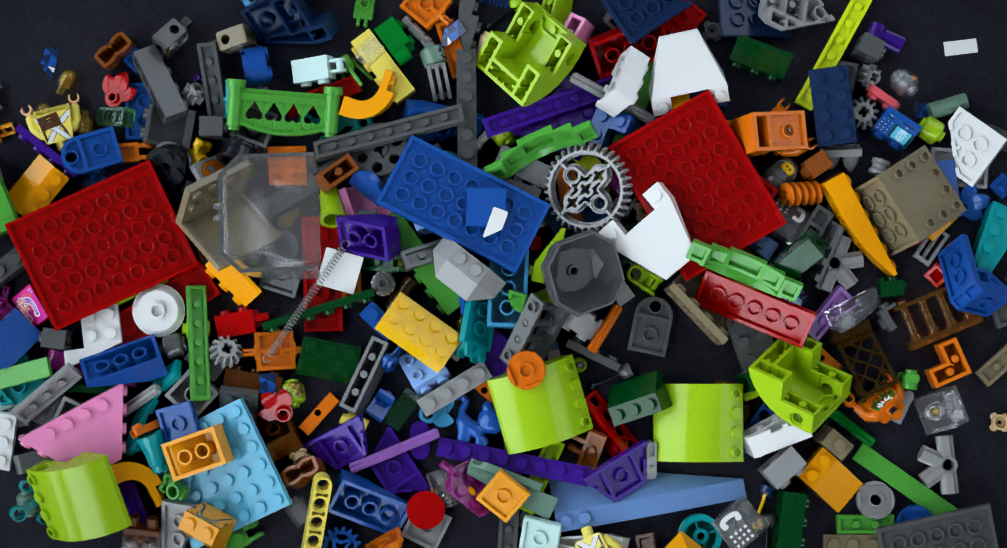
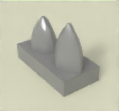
(849, 153)

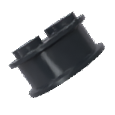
(235, 146)
(170, 162)

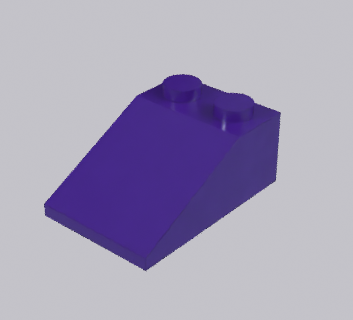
(369, 235)

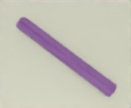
(394, 450)

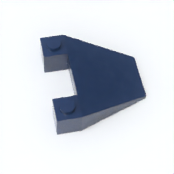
(288, 22)

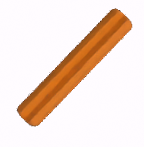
(604, 328)

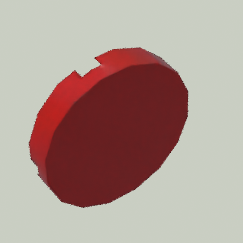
(425, 509)

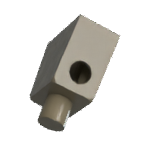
(235, 38)
(833, 442)

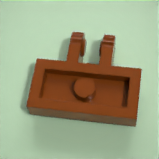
(592, 448)

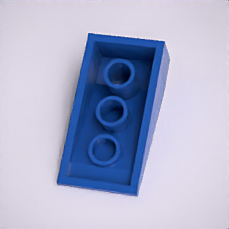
(125, 364)
(366, 503)

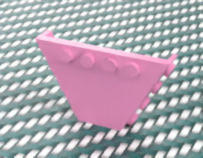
(89, 427)

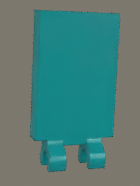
(474, 332)

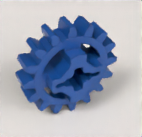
(333, 536)

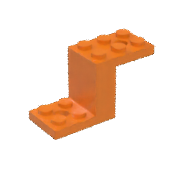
(765, 131)

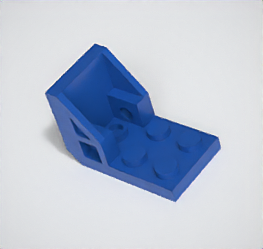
(967, 286)

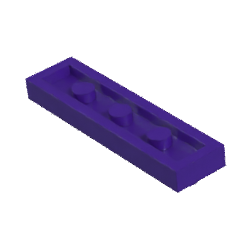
(41, 147)

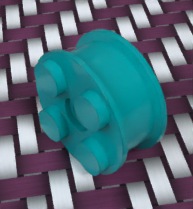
(701, 523)

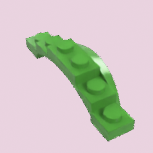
(538, 145)
(744, 269)

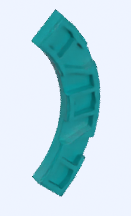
(174, 374)

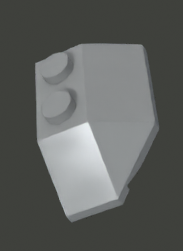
(464, 272)

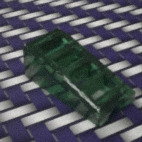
(126, 118)

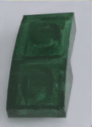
(402, 409)

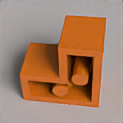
(952, 364)

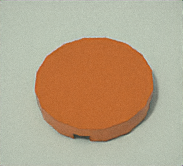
(528, 364)

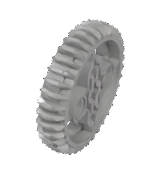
(578, 191)

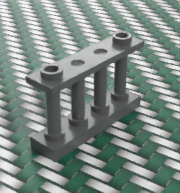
(546, 334)

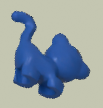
(469, 428)

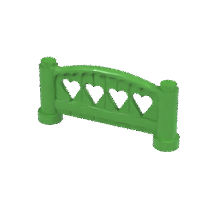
(242, 98)

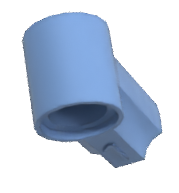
(764, 247)

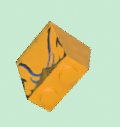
(208, 525)

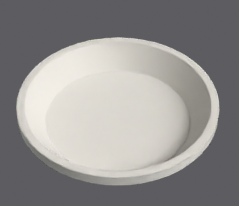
(158, 310)

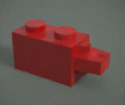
(240, 322)

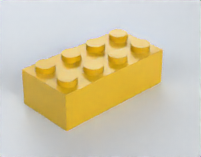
(418, 332)

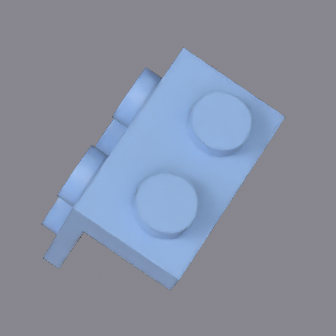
(421, 376)

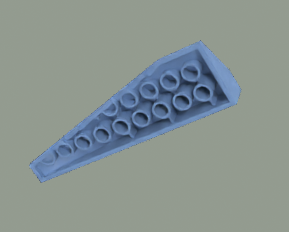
(667, 493)

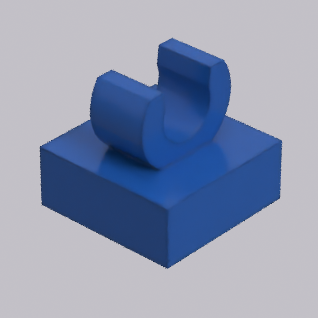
(999, 186)

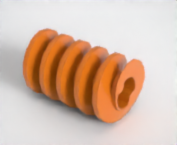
(800, 193)

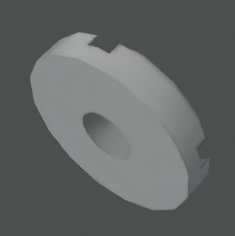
(872, 511)

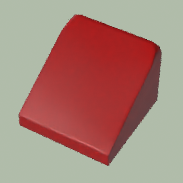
(934, 274)

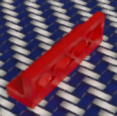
(615, 444)

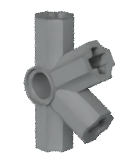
(842, 272)
(935, 460)

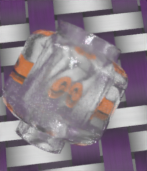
(904, 82)

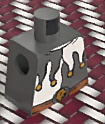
(167, 40)

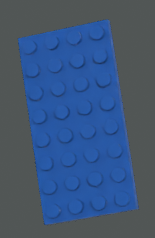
(432, 192)

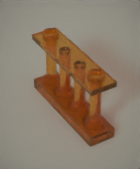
(934, 333)

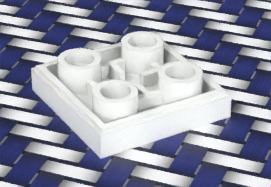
(345, 273)

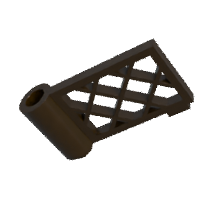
(849, 339)

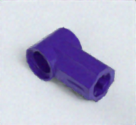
(893, 41)

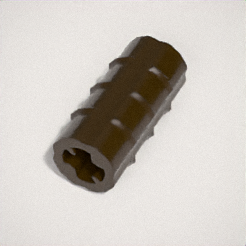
(406, 286)

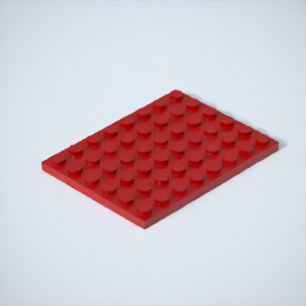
(705, 172)
(101, 245)

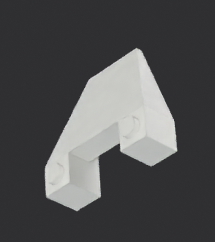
(682, 67)
(659, 239)

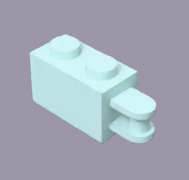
(316, 70)

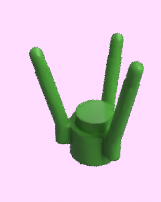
(350, 64)

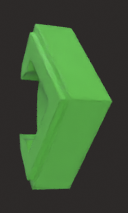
(517, 300)

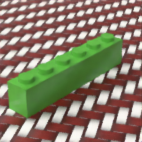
(447, 299)

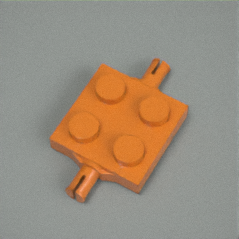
(427, 11)
(284, 357)

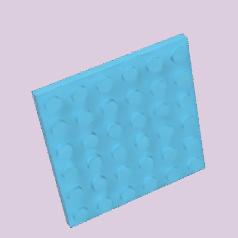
(248, 484)

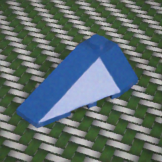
(416, 107)

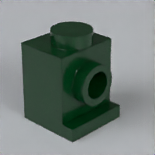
(890, 287)

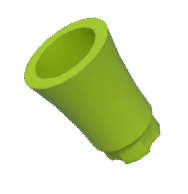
(330, 207)

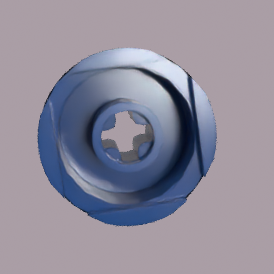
(255, 65)

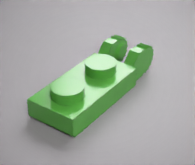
(240, 537)

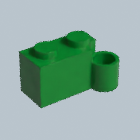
(395, 40)

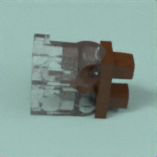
(142, 534)

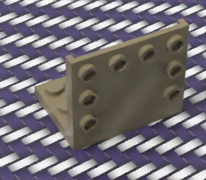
(909, 201)
(197, 218)
(684, 296)

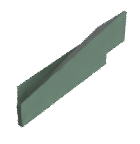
(537, 502)

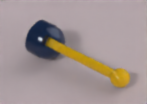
(766, 492)

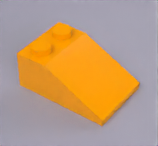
(197, 452)
(829, 479)

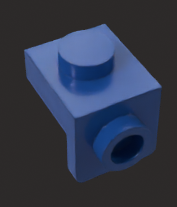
(380, 404)

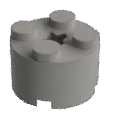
(584, 325)

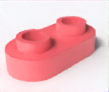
(880, 96)

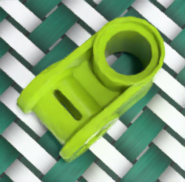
(645, 279)

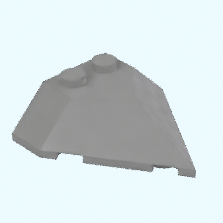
(793, 13)

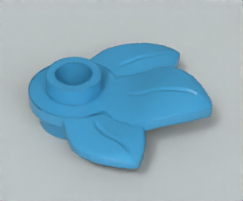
(440, 417)

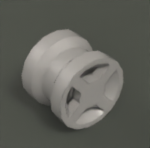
(879, 165)

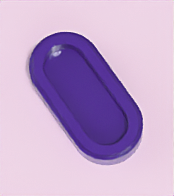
(421, 451)

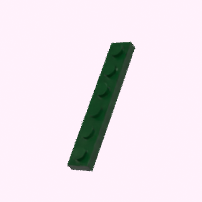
(326, 308)

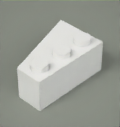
(625, 82)
(771, 435)

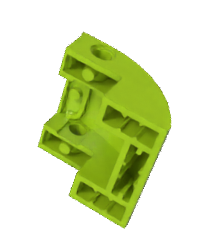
(530, 55)
(799, 384)
(542, 414)
(701, 424)
(79, 497)

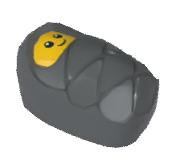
(781, 172)

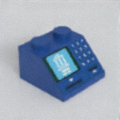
(895, 128)

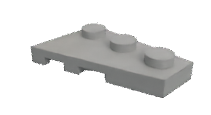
(171, 516)

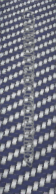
(306, 303)

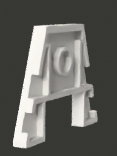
(100, 333)

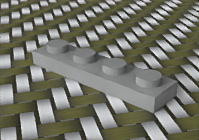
(454, 389)
(47, 393)

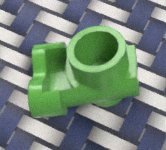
(909, 379)
(173, 489)

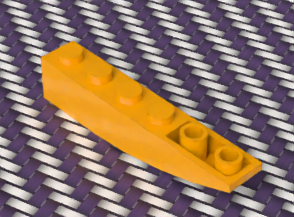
(855, 220)

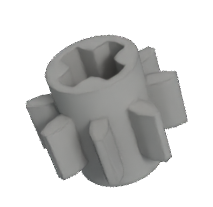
(869, 75)
(193, 93)

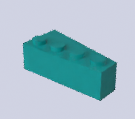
(991, 237)

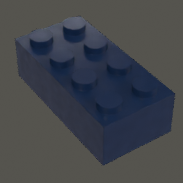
(833, 105)

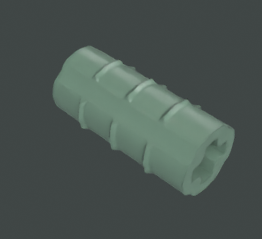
(947, 106)

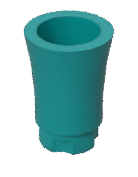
(151, 446)

